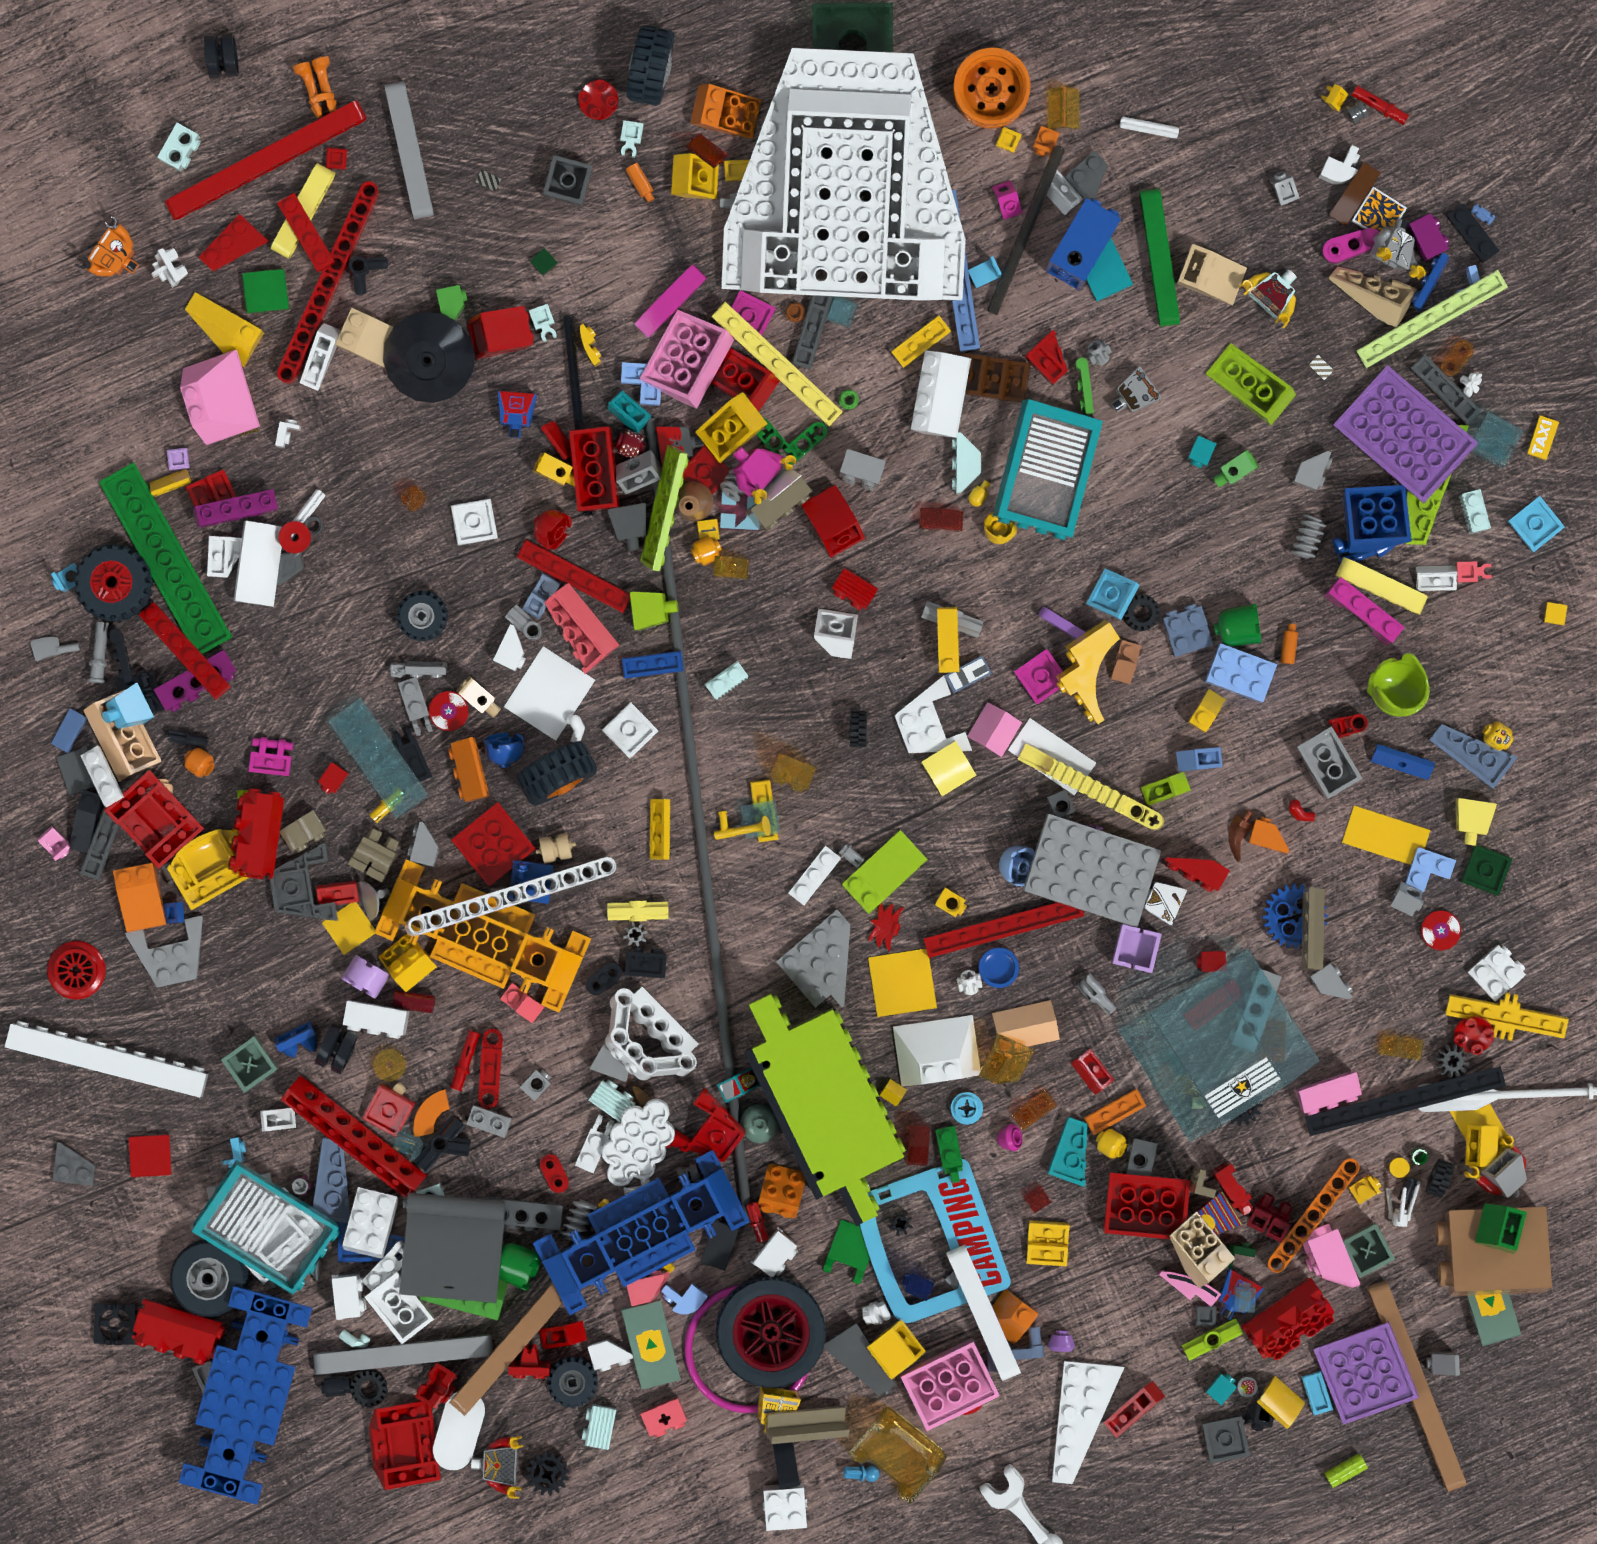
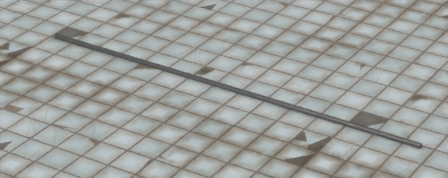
(702, 844)

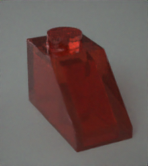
(918, 1144)

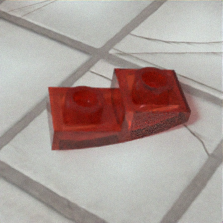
(941, 519)

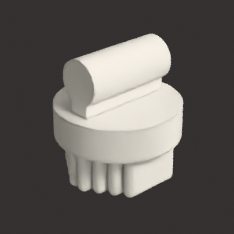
(875, 1313)

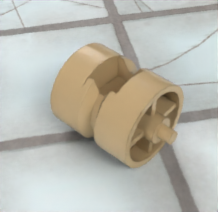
(556, 847)

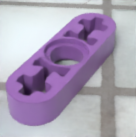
(1060, 623)

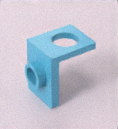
(985, 272)
(59, 579)

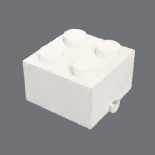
(775, 1253)
(348, 1296)
(784, 1507)

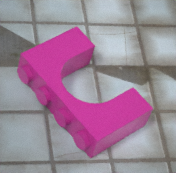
(1346, 596)

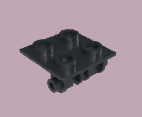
(147, 684)

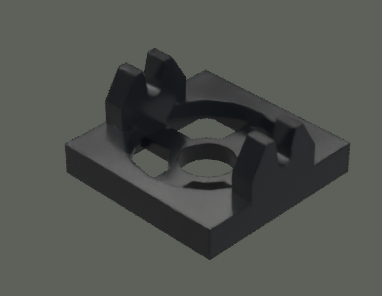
(100, 1309)

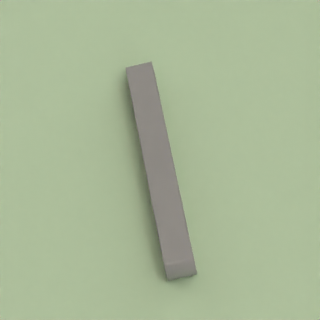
(402, 1354)

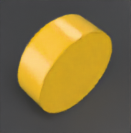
(1399, 1167)

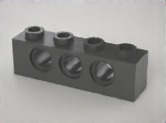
(553, 1211)

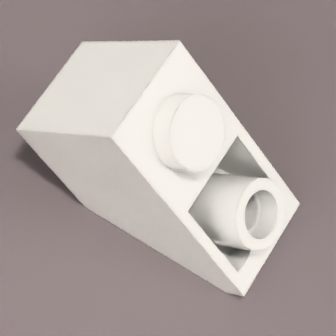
(607, 1353)

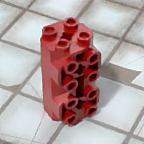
(256, 834)
(1282, 1323)
(178, 1331)

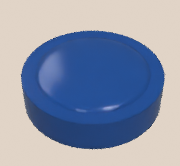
(998, 967)

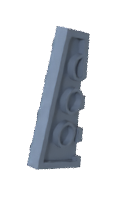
(1474, 755)
(331, 1183)

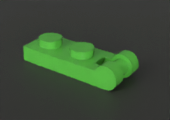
(1084, 385)

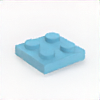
(1536, 524)
(1112, 594)

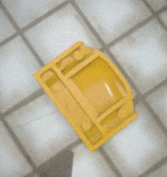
(202, 867)

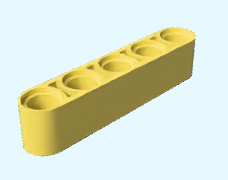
(310, 198)
(1381, 586)

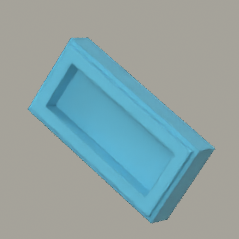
(1317, 1393)

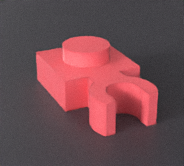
(1469, 571)

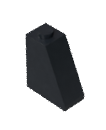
(786, 1465)

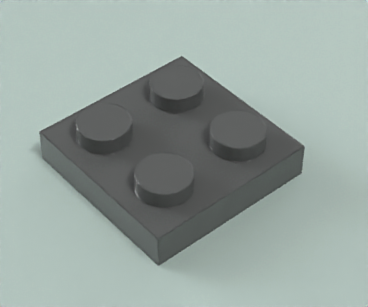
(1225, 1439)

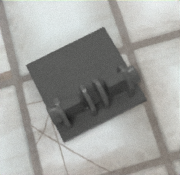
(75, 771)

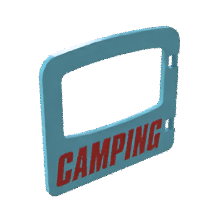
(963, 1223)

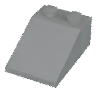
(1329, 763)

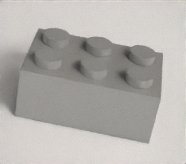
(862, 470)

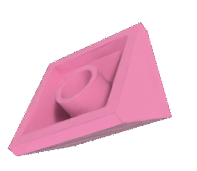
(994, 729)

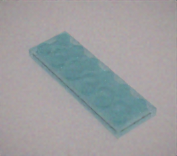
(378, 758)

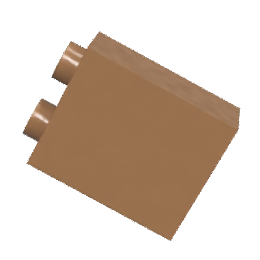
(1489, 1271)

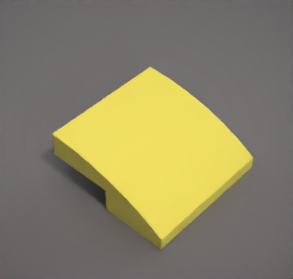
(948, 768)

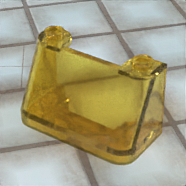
(900, 1453)

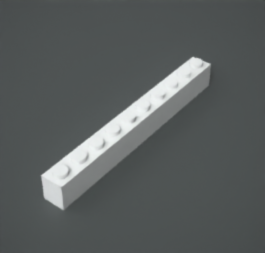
(106, 1060)

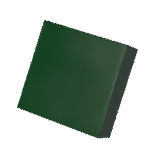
(543, 262)

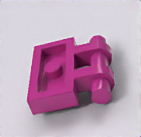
(271, 763)

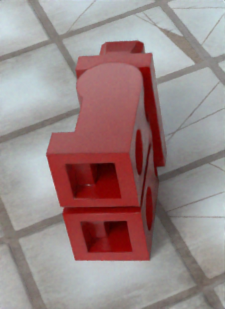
(1234, 1191)

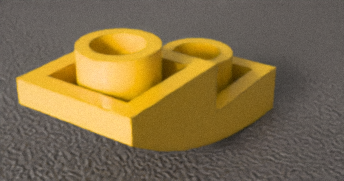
(587, 338)

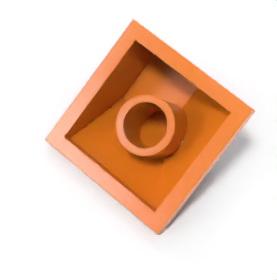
(1013, 1315)

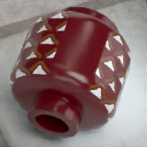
(630, 444)

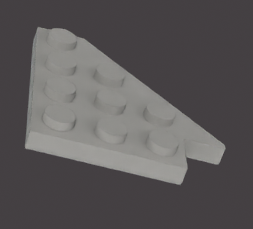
(820, 961)

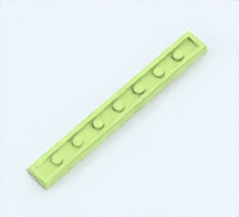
(1432, 319)

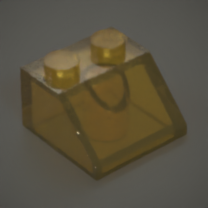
(792, 772)

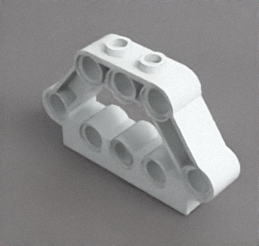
(656, 1015)

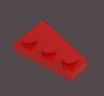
(235, 241)

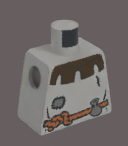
(1136, 393)

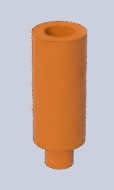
(640, 182)
(1289, 645)

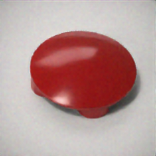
(598, 99)
(1473, 1034)

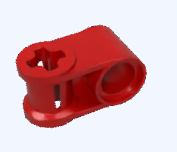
(1346, 725)

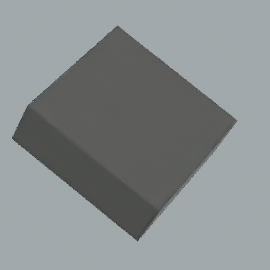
(1205, 1315)

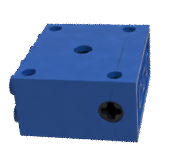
(1083, 243)

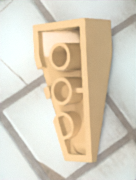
(1381, 298)

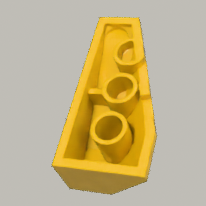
(224, 327)

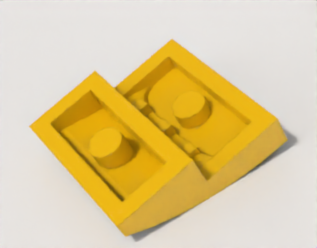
(1047, 1243)
(1281, 1402)

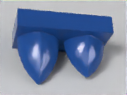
(302, 1034)

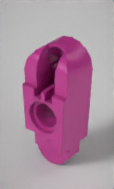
(1363, 237)

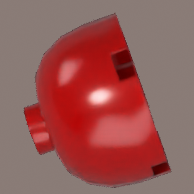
(550, 528)

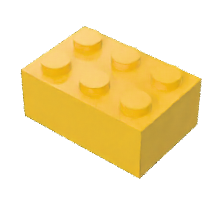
(731, 427)

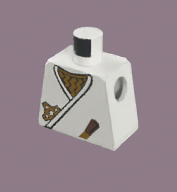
(1164, 901)

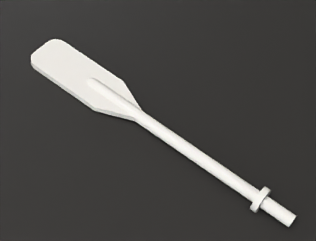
(1478, 1100)

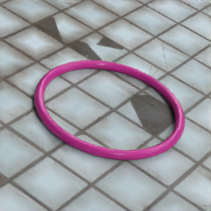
(691, 1366)

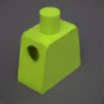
(651, 609)

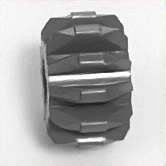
(1457, 1064)

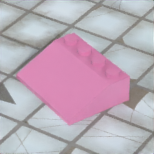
(687, 358)
(949, 1384)

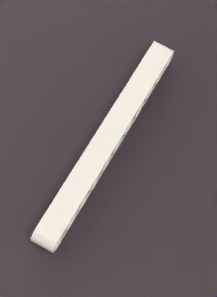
(520, 896)

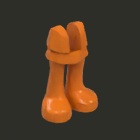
(305, 71)

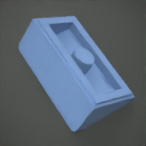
(69, 730)

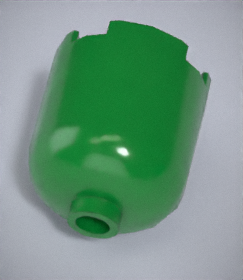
(1239, 625)
(518, 1265)

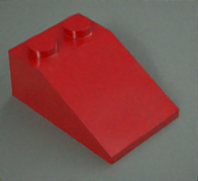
(743, 375)

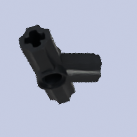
(453, 1146)

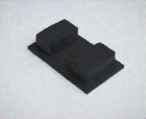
(720, 1246)

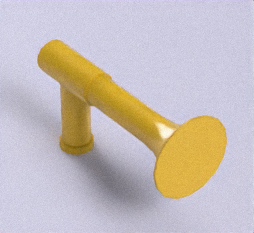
(762, 826)

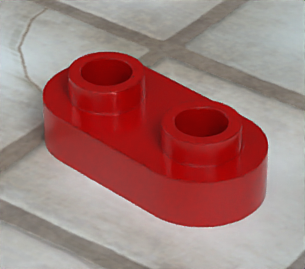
(554, 1173)

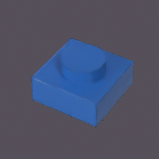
(174, 912)

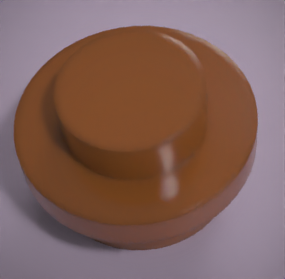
(794, 312)

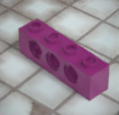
(235, 509)
(165, 691)

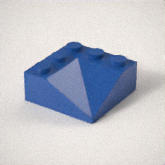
(1376, 517)

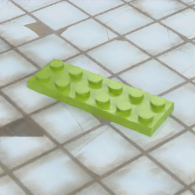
(663, 508)

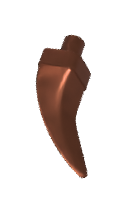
(1238, 829)

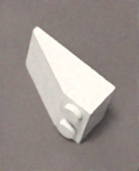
(401, 1313)

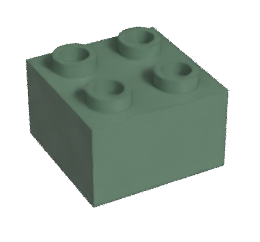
(250, 1064)
(1367, 1249)

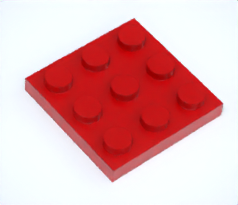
(493, 844)

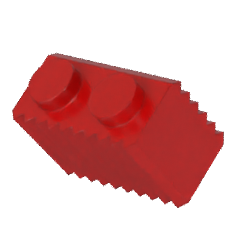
(854, 589)

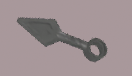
(292, 563)

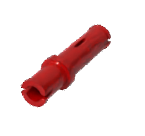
(1382, 106)
(464, 1062)

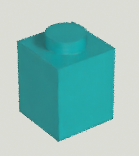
(1201, 452)
(1221, 1388)

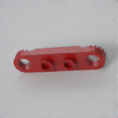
(490, 1068)

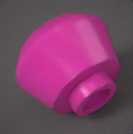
(1010, 1138)

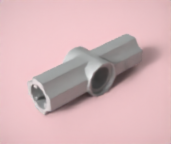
(965, 623)

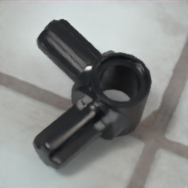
(369, 264)

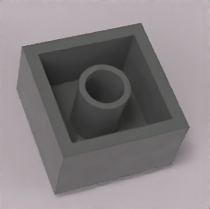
(568, 181)

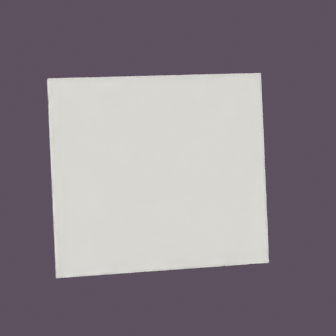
(549, 693)

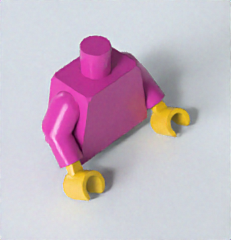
(757, 470)

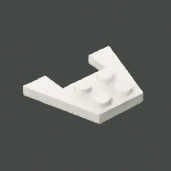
(921, 724)

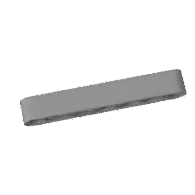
(409, 150)

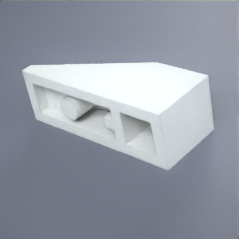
(320, 356)

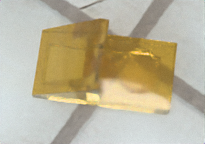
(731, 567)

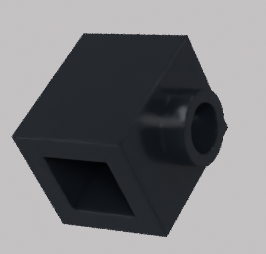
(1258, 1417)

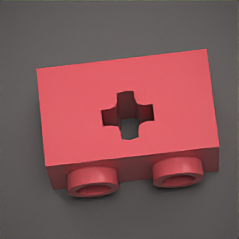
(670, 1408)

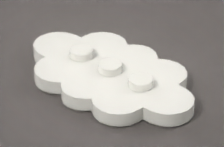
(638, 1142)

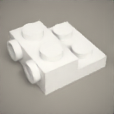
(1497, 972)

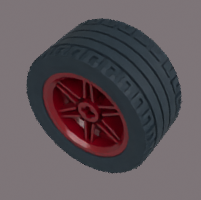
(744, 1355)

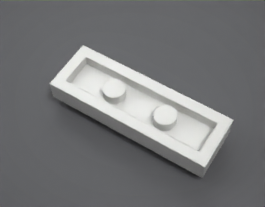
(102, 776)
(814, 875)

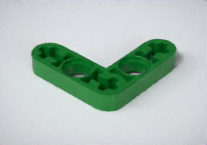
(792, 447)

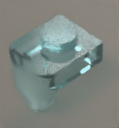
(408, 1144)

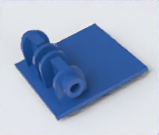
(527, 871)

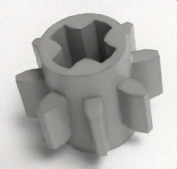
(1098, 352)
(638, 929)

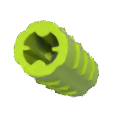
(1345, 1470)

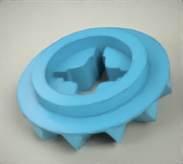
(973, 1115)

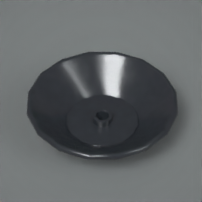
(434, 337)

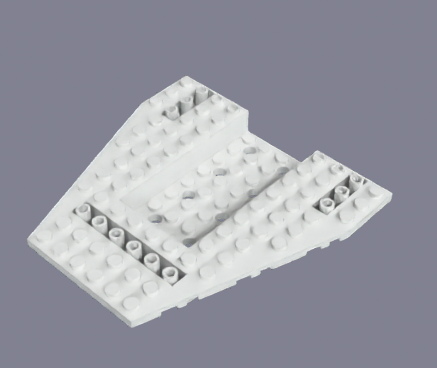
(912, 217)

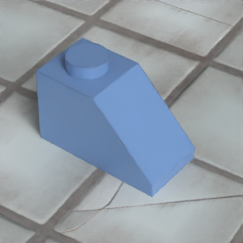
(1199, 759)

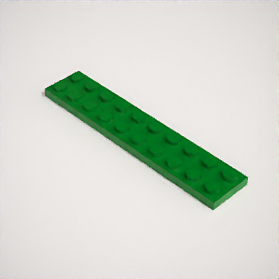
(165, 558)

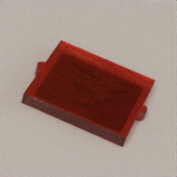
(707, 151)

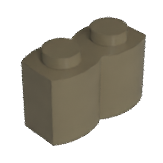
(303, 831)

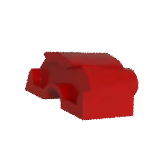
(438, 1387)

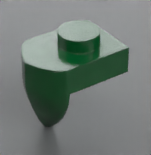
(1242, 1249)

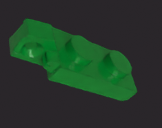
(950, 1152)

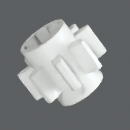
(969, 982)

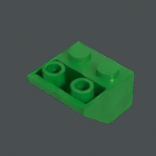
(1500, 1227)

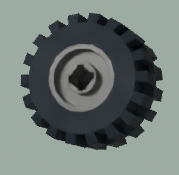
(572, 1381)

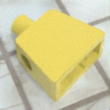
(1473, 818)

